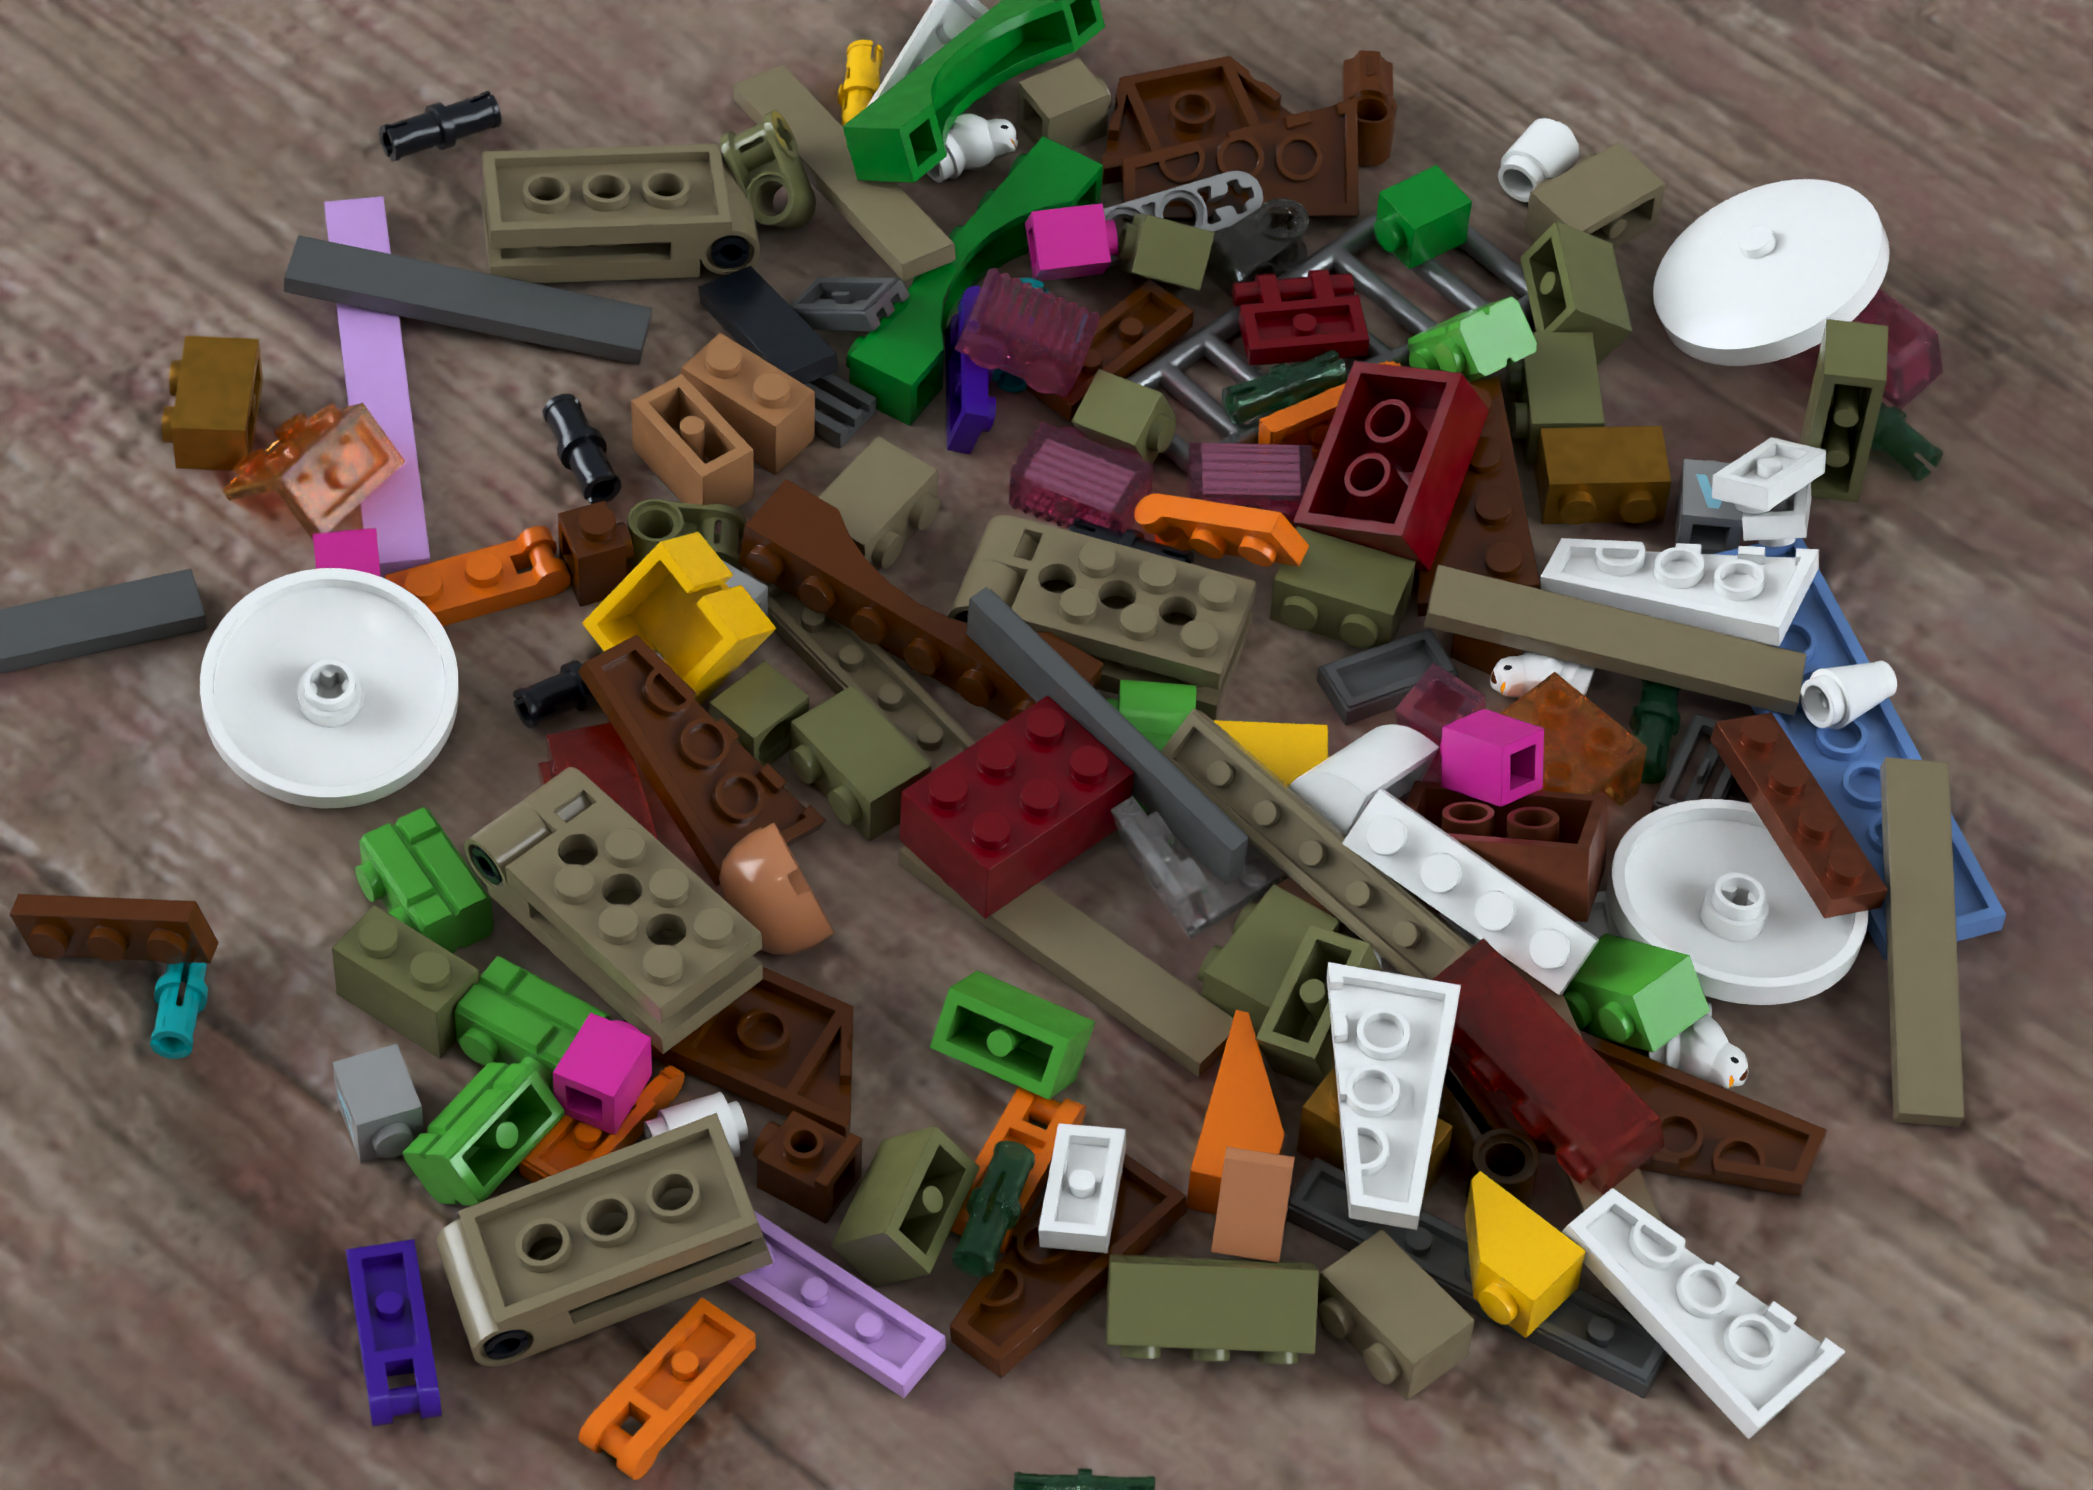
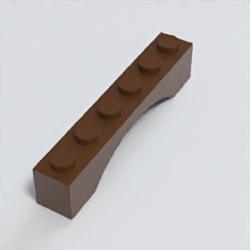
(809, 554)

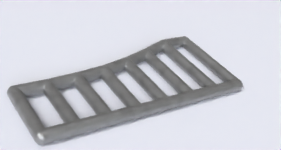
(1336, 255)

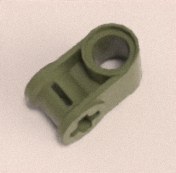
(764, 162)
(662, 520)

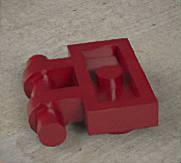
(1300, 317)

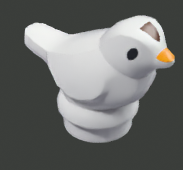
(973, 145)
(1521, 673)
(1705, 1053)

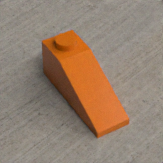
(1238, 1115)

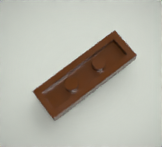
(1126, 341)
(114, 928)

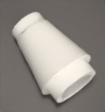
(1844, 693)

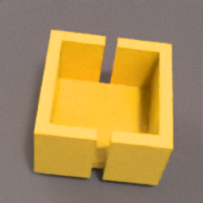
(685, 613)

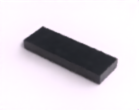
(767, 325)

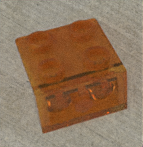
(320, 465)
(1581, 742)

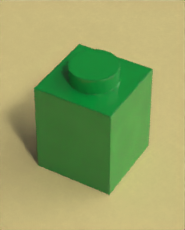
(1422, 217)

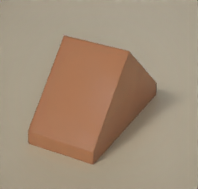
(1253, 1204)

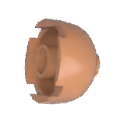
(772, 893)

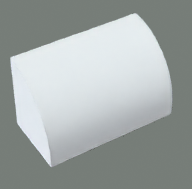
(1383, 758)

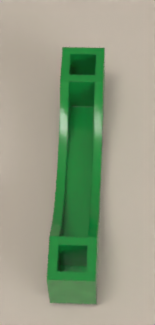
(909, 124)
(905, 354)

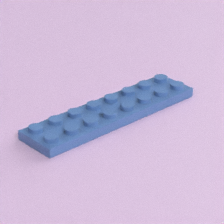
(1850, 758)

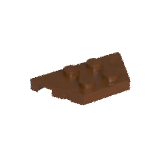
(1184, 106)
(777, 1049)

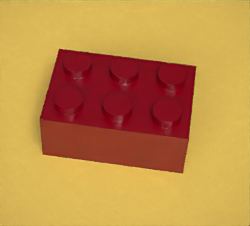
(1394, 460)
(1014, 806)

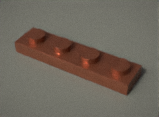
(1798, 815)

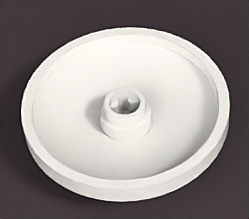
(1769, 271)
(329, 688)
(1720, 889)

